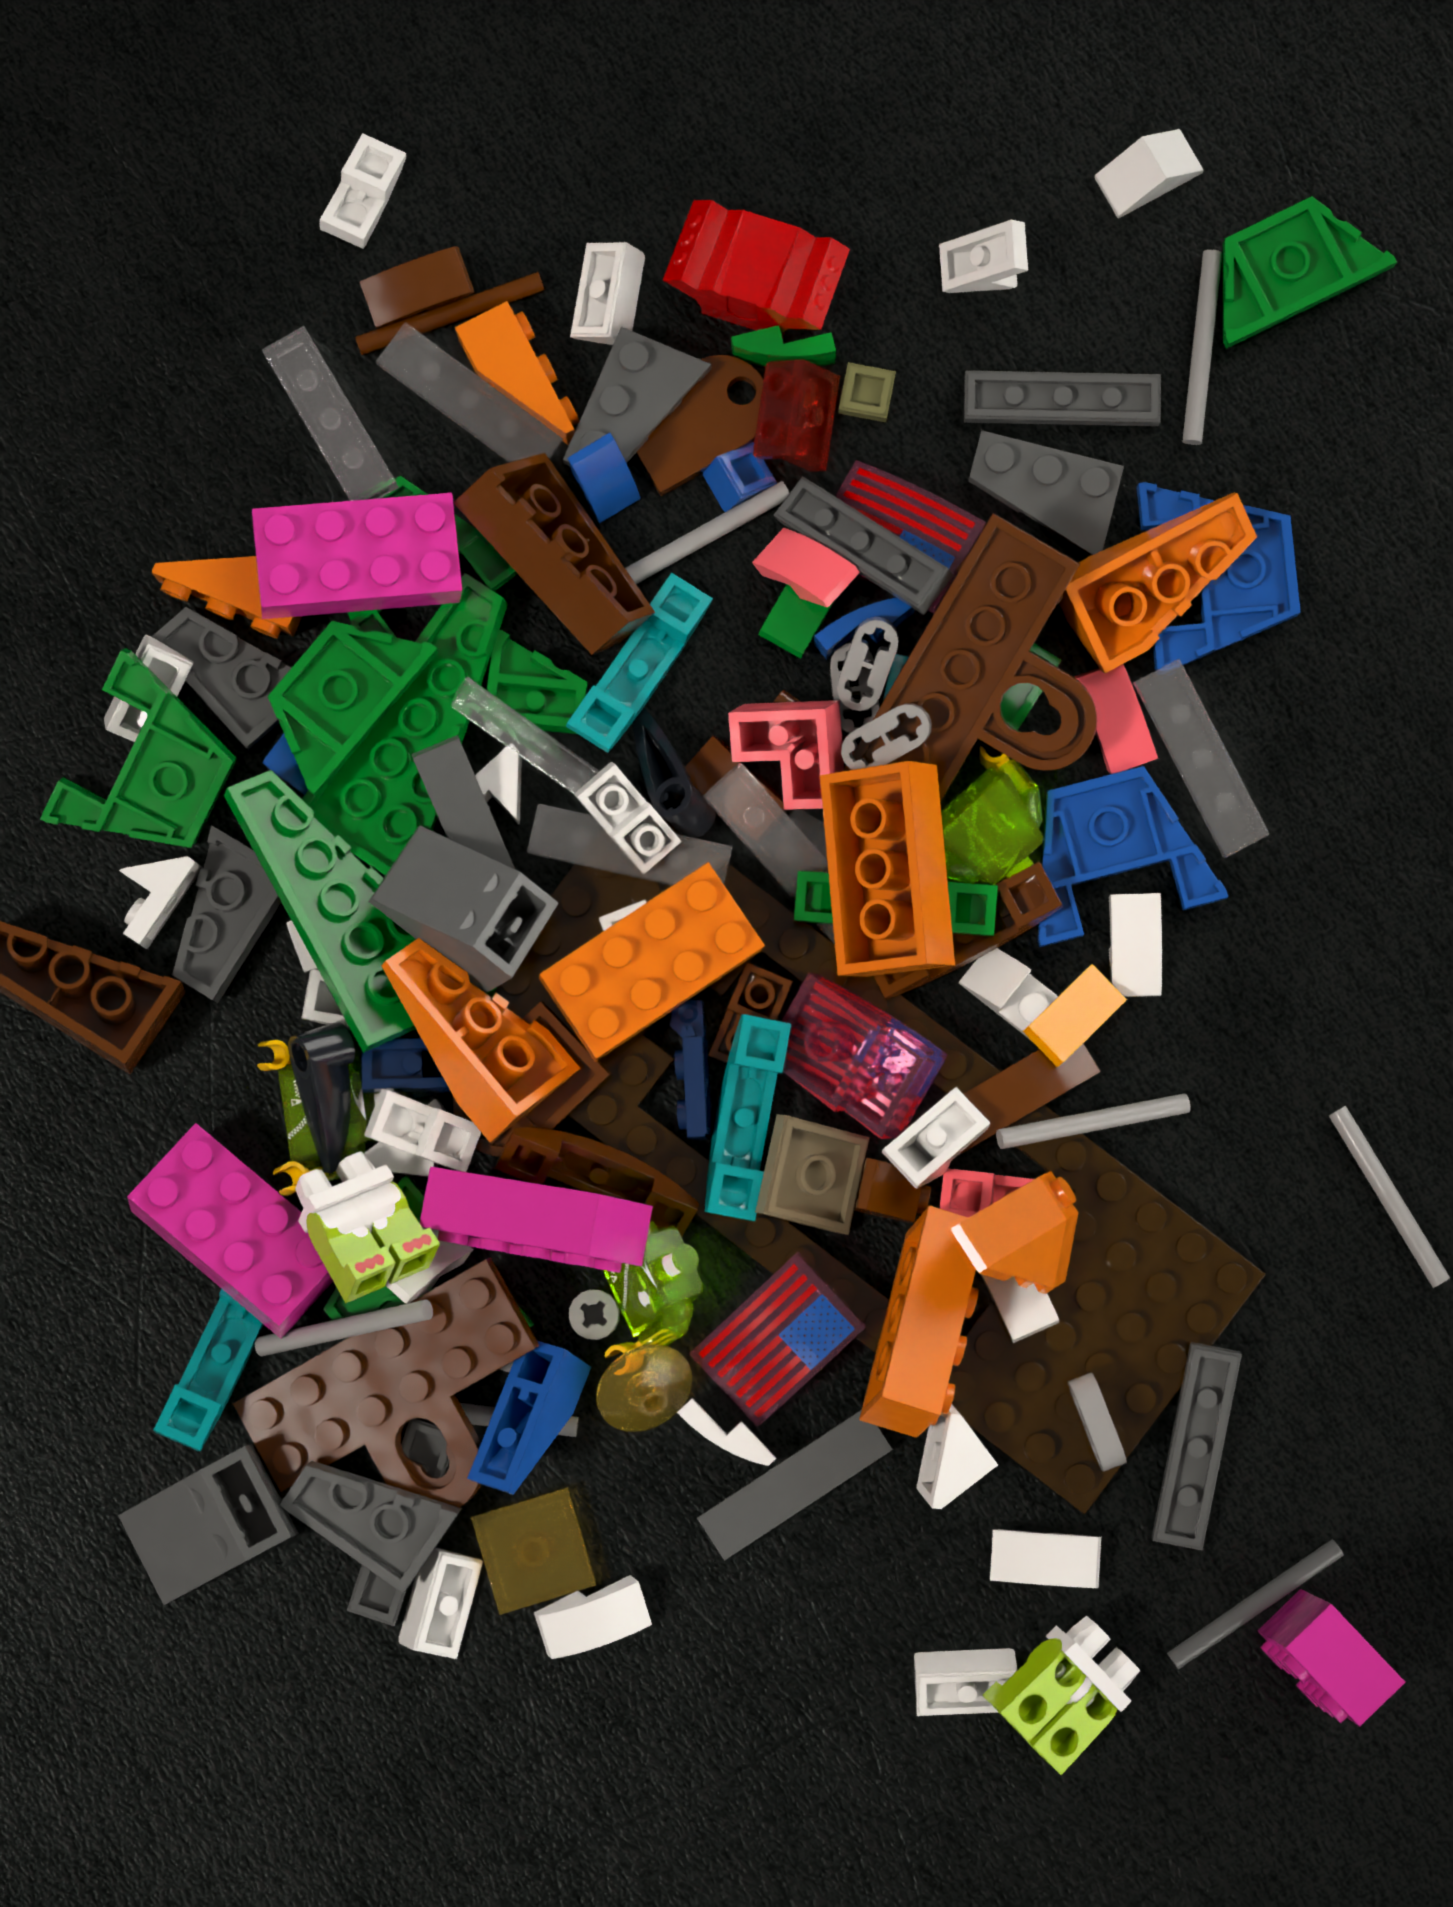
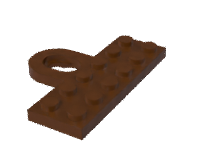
(981, 649)
(386, 1377)

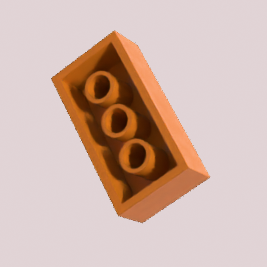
(887, 869)
(651, 961)
(922, 1328)

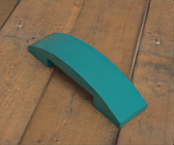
(640, 664)
(744, 1116)
(210, 1374)

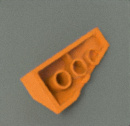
(1140, 585)
(482, 1049)
(1024, 1234)

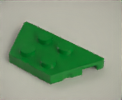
(1291, 267)
(342, 693)

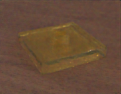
(533, 1551)

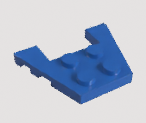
(1246, 598)
(1113, 829)

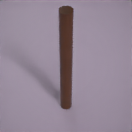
(453, 311)

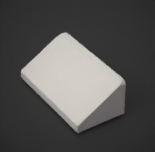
(607, 291)
(167, 666)
(440, 1603)
(957, 1679)

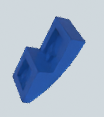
(604, 477)
(843, 629)

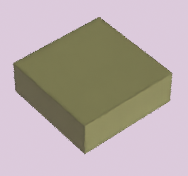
(867, 392)

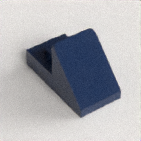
(402, 1067)

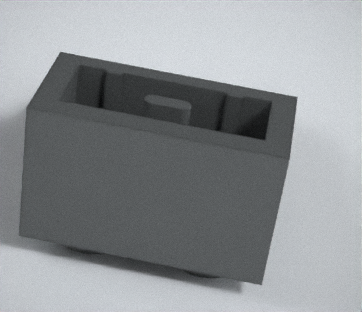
(464, 906)
(208, 1523)

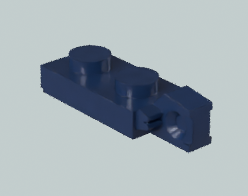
(693, 1067)

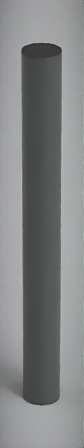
(1255, 1604)

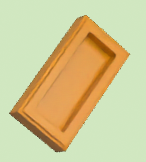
(1074, 1015)

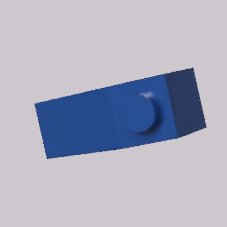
(528, 1415)

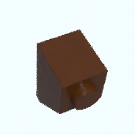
(889, 1194)

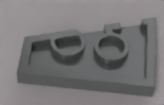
(636, 392)
(1052, 486)
(227, 674)
(227, 916)
(370, 1521)

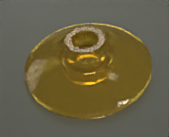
(644, 1388)

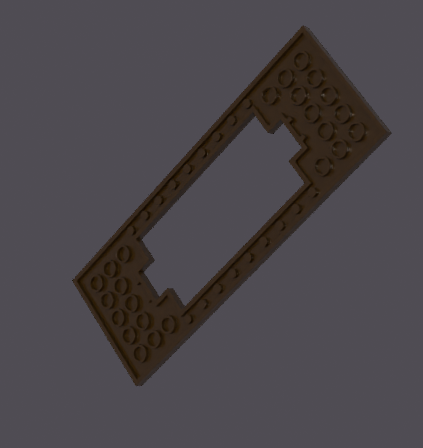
(1138, 1266)

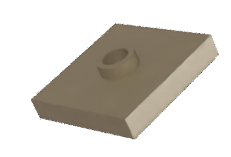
(812, 1174)

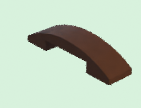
(1020, 905)
(1027, 1087)
(597, 1169)

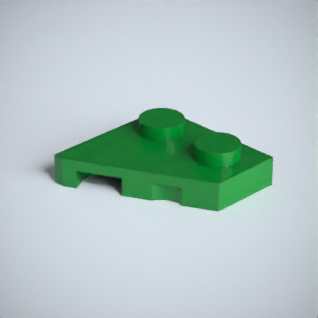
(534, 685)

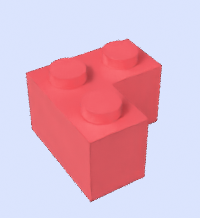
(798, 734)

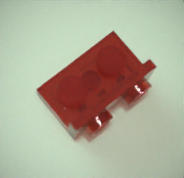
(796, 414)

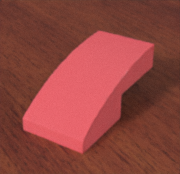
(806, 566)
(1120, 721)
(972, 1191)

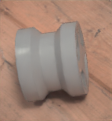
(604, 1313)

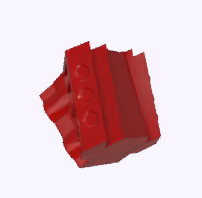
(755, 268)

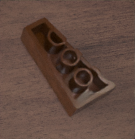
(556, 550)
(87, 996)

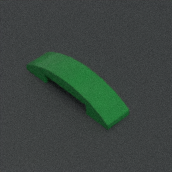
(970, 904)

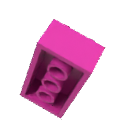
(357, 555)
(535, 1220)
(233, 1229)
(1329, 1658)

